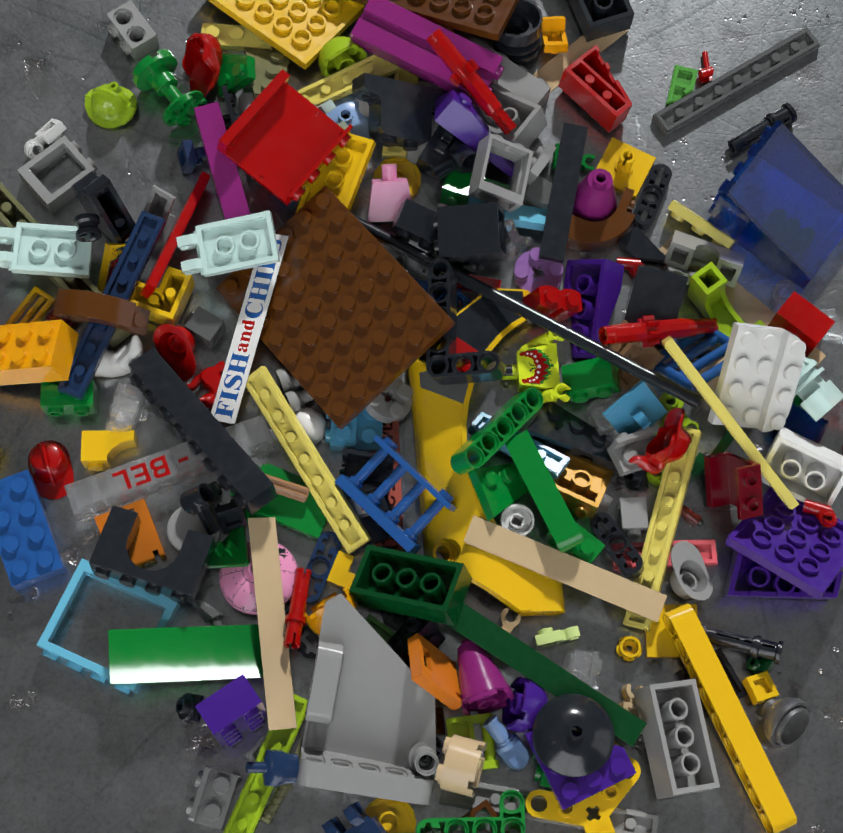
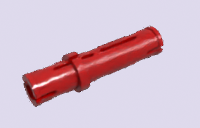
(295, 619)

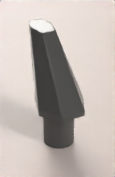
(208, 613)

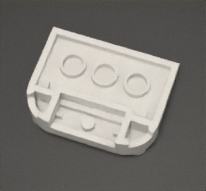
(759, 376)

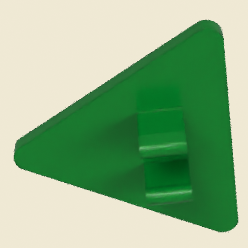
(231, 551)

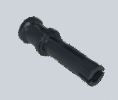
(784, 114)
(754, 646)

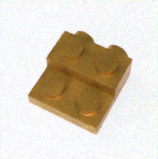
(583, 485)

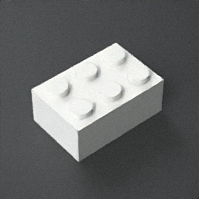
(805, 467)

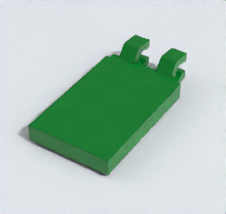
(290, 513)

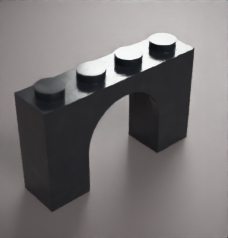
(178, 580)

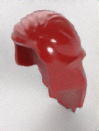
(202, 62)

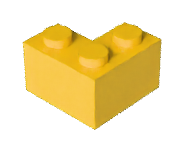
(168, 300)

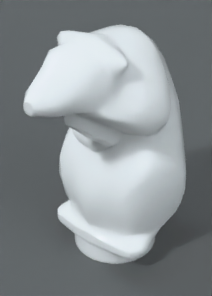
(116, 363)

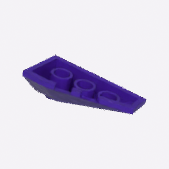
(463, 120)
(599, 285)

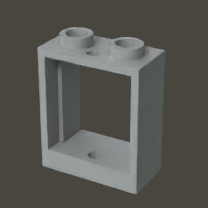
(488, 192)
(65, 194)

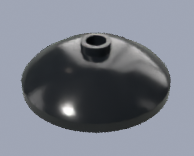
(560, 748)

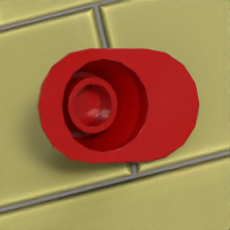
(176, 348)
(51, 469)

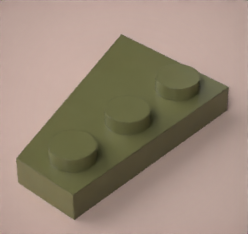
(267, 66)

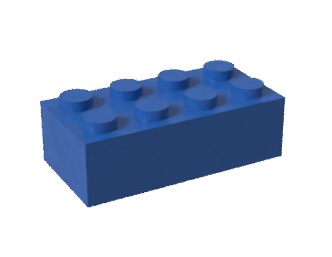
(26, 534)

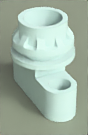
(816, 393)

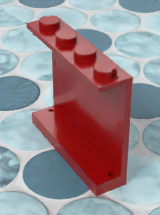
(283, 140)

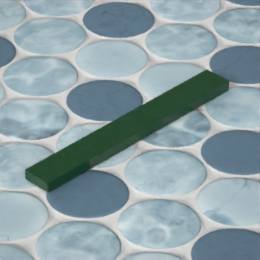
(542, 669)

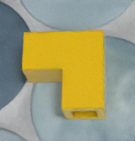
(340, 572)

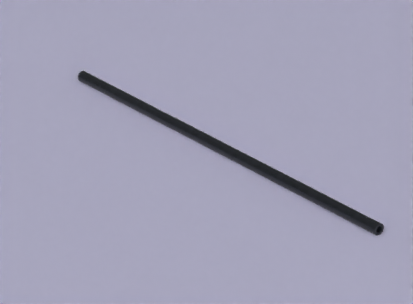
(541, 319)

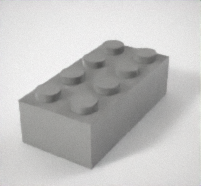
(676, 738)

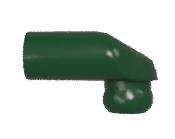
(759, 665)

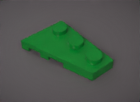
(497, 487)

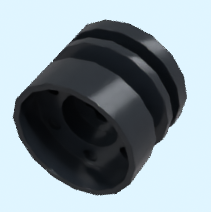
(523, 33)

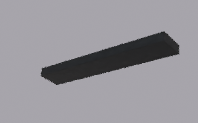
(563, 193)

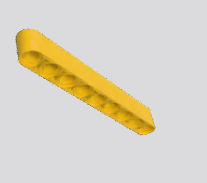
(729, 719)

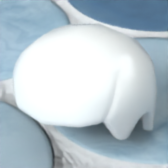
(313, 423)

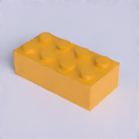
(36, 352)

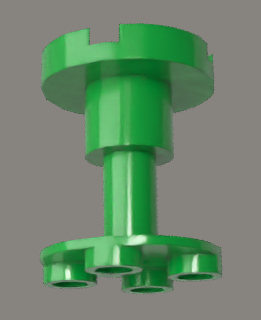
(158, 75)

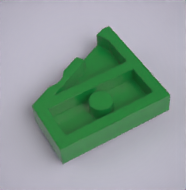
(236, 72)

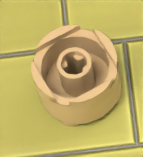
(461, 765)

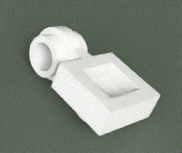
(47, 134)

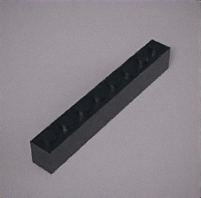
(202, 431)

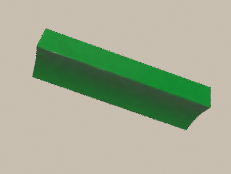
(183, 654)

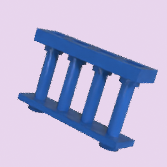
(390, 519)

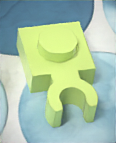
(547, 637)

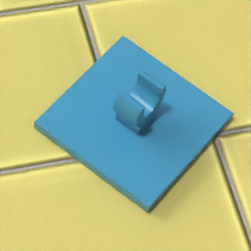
(635, 410)

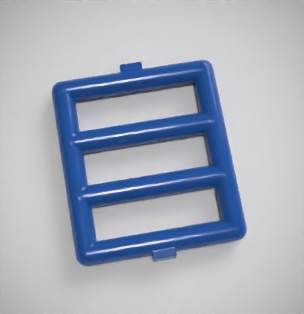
(679, 377)

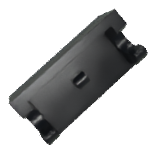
(355, 460)

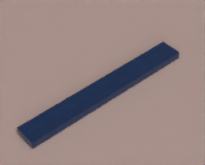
(121, 285)

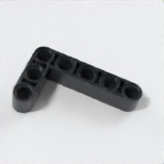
(447, 355)

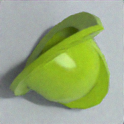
(110, 105)

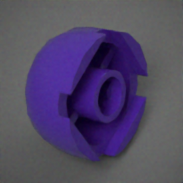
(527, 702)

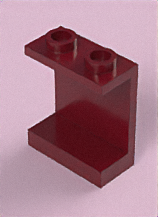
(734, 482)

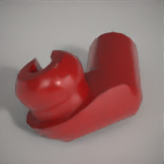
(629, 264)
(823, 513)

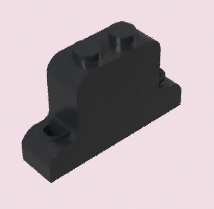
(397, 110)
(101, 198)

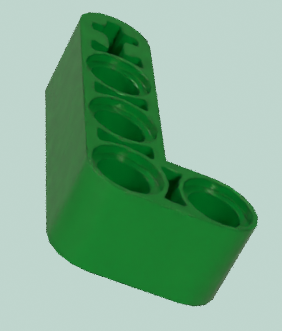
(506, 820)

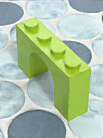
(709, 296)

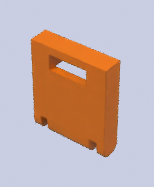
(146, 538)
(439, 676)

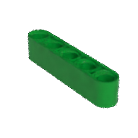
(496, 431)
(544, 491)

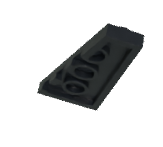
(567, 430)

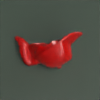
(667, 446)

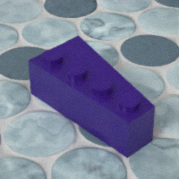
(752, 580)

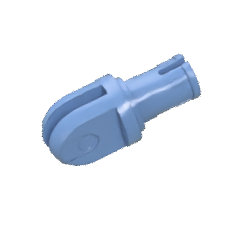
(507, 744)

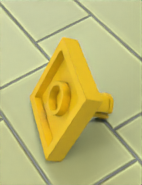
(626, 165)

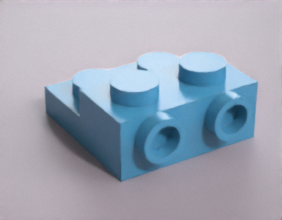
(356, 435)

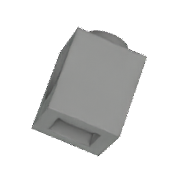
(632, 516)

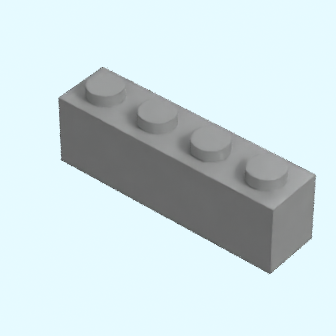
(518, 80)

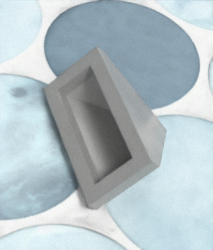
(159, 203)

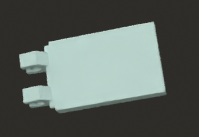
(231, 245)
(45, 250)

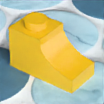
(101, 447)

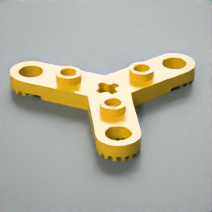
(577, 815)

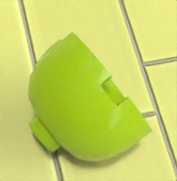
(339, 54)

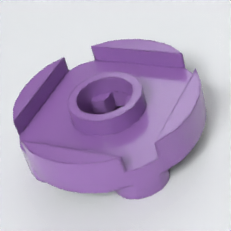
(524, 271)

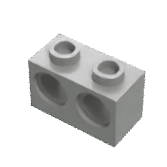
(135, 29)

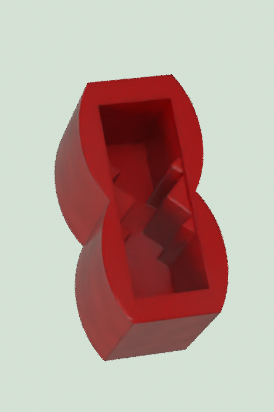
(555, 302)

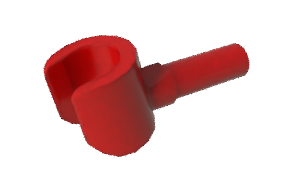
(705, 74)

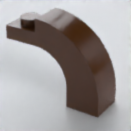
(601, 235)
(101, 309)

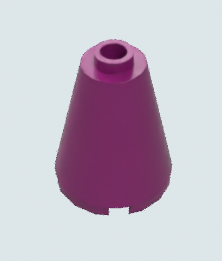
(595, 196)
(480, 680)

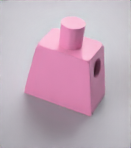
(387, 195)

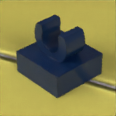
(189, 156)

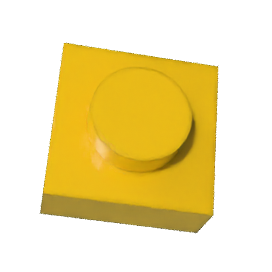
(760, 687)

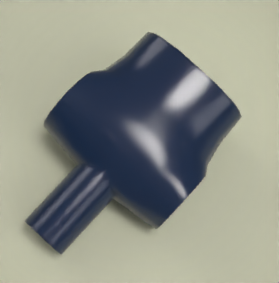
(277, 768)

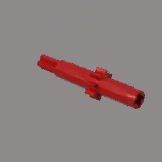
(465, 74)
(651, 331)

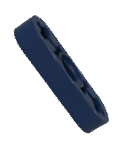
(320, 547)

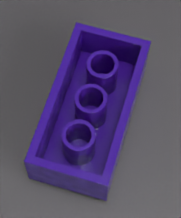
(233, 711)

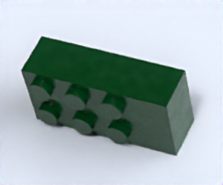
(411, 584)

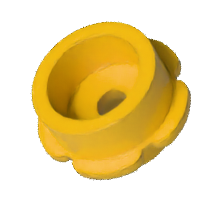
(635, 644)

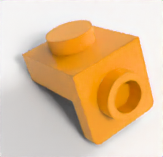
(554, 35)

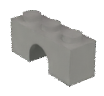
(693, 251)

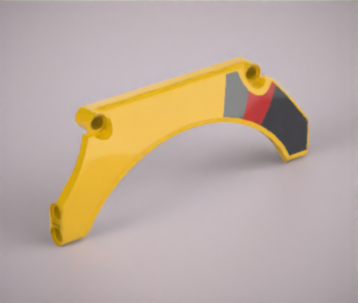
(439, 432)

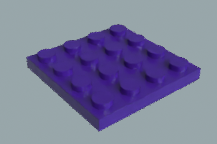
(791, 545)

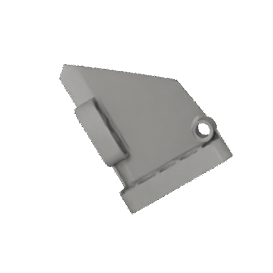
(365, 715)

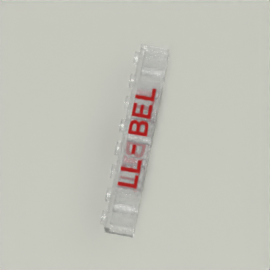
(158, 472)

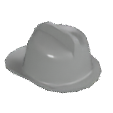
(689, 573)

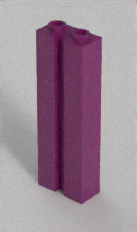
(401, 40)
(222, 169)

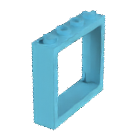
(77, 662)

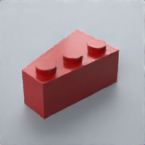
(595, 89)

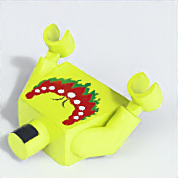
(538, 368)

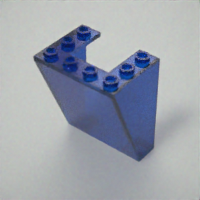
(782, 206)

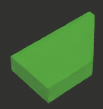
(681, 83)

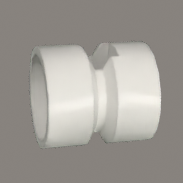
(518, 519)

